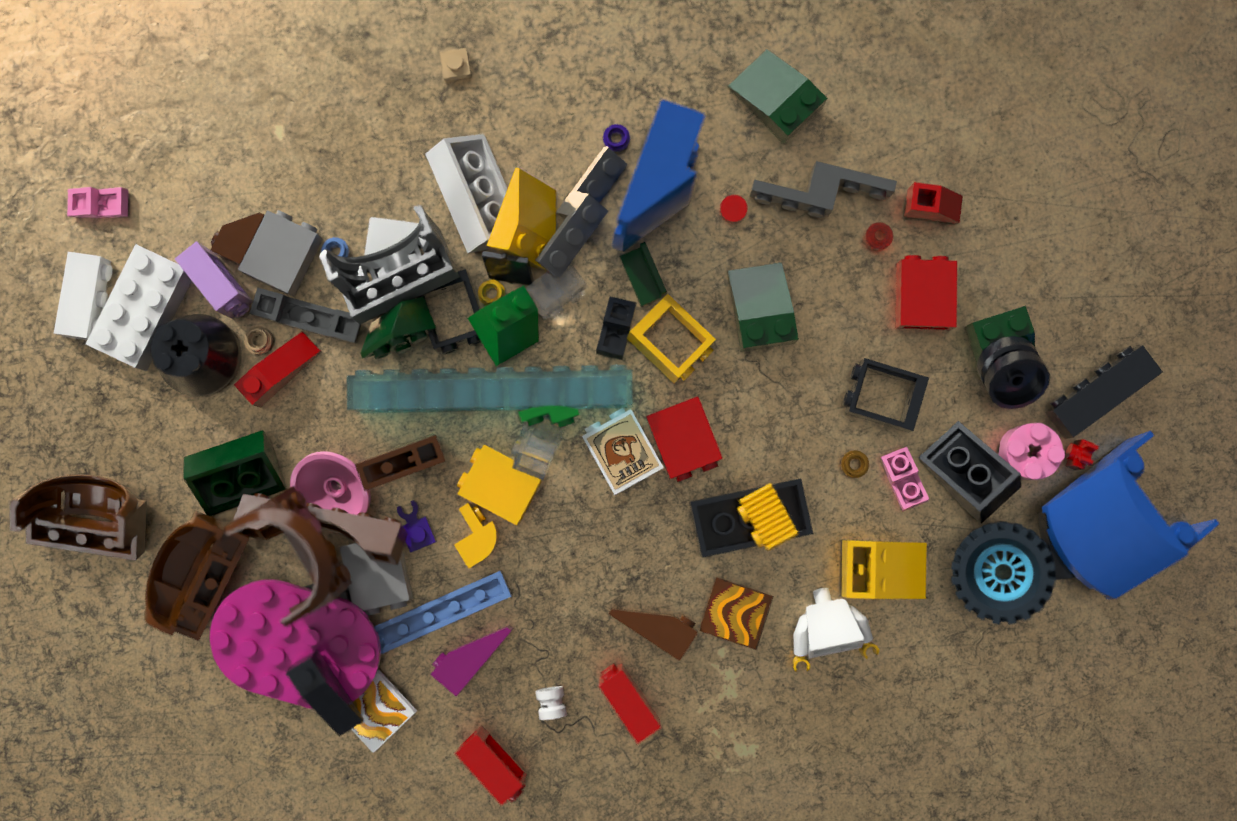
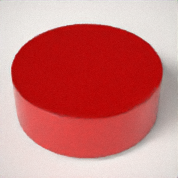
(733, 209)

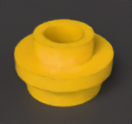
(488, 285)

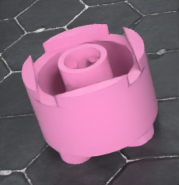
(1046, 452)

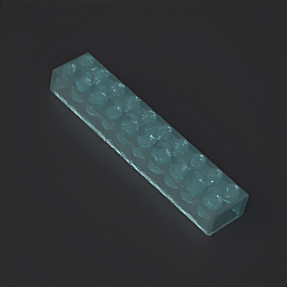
(489, 391)

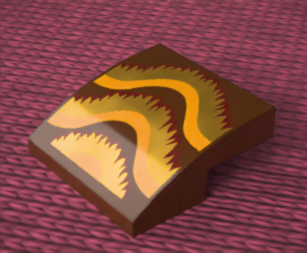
(736, 613)

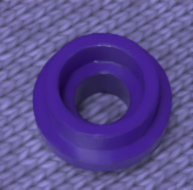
(620, 130)

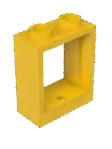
(638, 339)

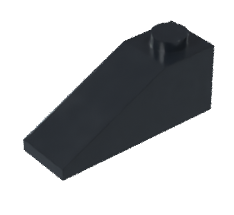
(324, 693)

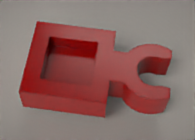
(1080, 454)

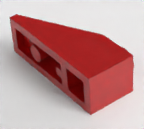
(277, 370)

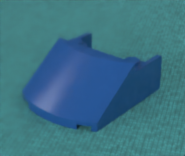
(662, 176)
(1112, 530)

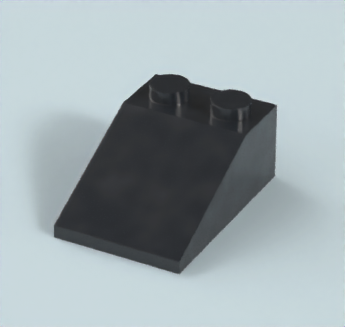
(971, 471)

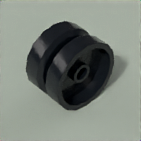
(1013, 372)

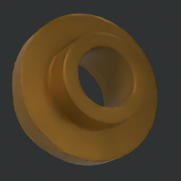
(863, 464)

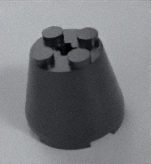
(208, 357)

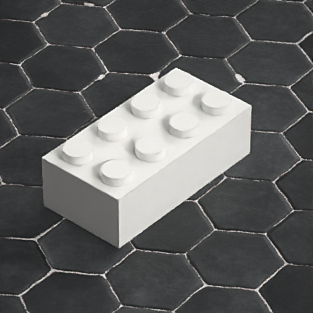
(139, 303)

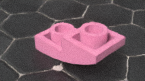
(904, 479)

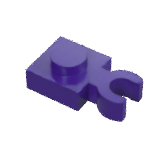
(418, 530)

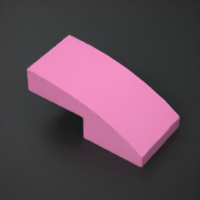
(97, 203)

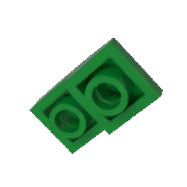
(557, 415)

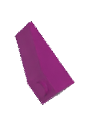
(463, 662)

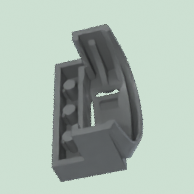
(396, 272)

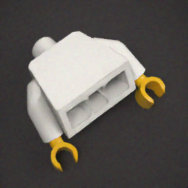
(830, 629)

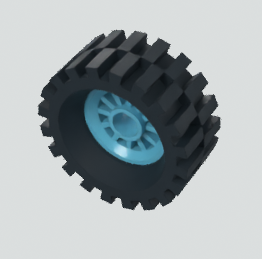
(1003, 605)

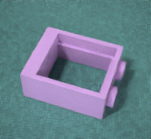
(214, 280)

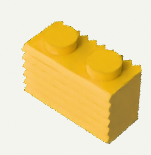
(767, 517)

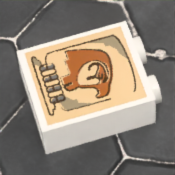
(622, 450)

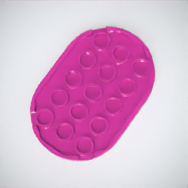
(258, 649)

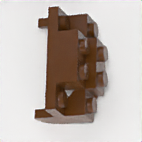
(191, 573)

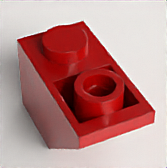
(933, 203)

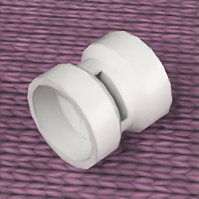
(551, 703)

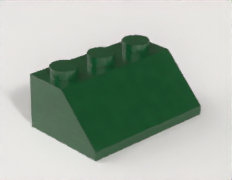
(232, 469)

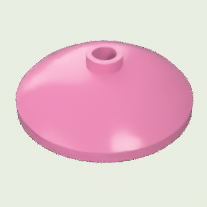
(317, 477)

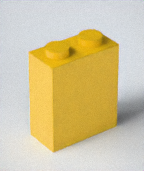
(497, 485)

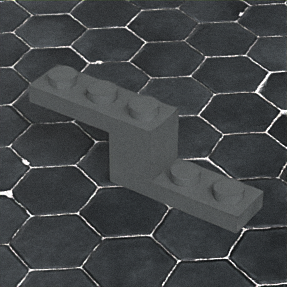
(822, 189)
(581, 212)

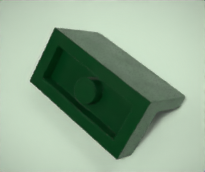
(643, 275)

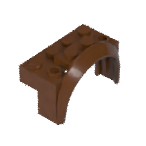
(49, 526)
(310, 545)

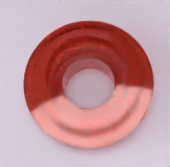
(877, 244)

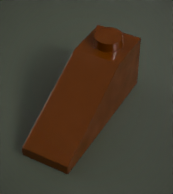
(400, 461)
(663, 630)

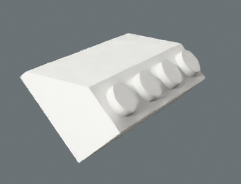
(469, 186)

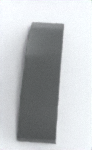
(305, 315)

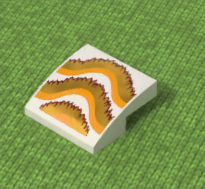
(382, 710)

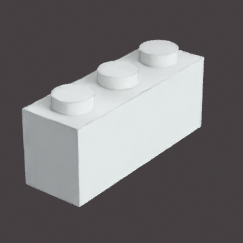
(82, 294)

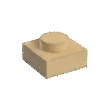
(455, 64)

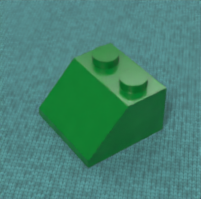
(507, 325)

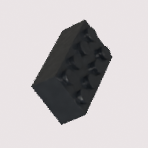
(722, 529)

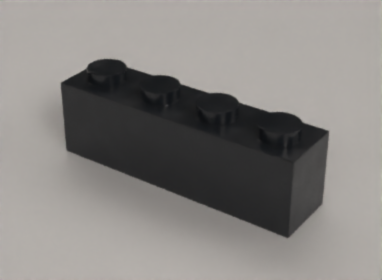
(1103, 392)

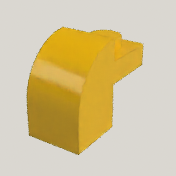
(483, 539)

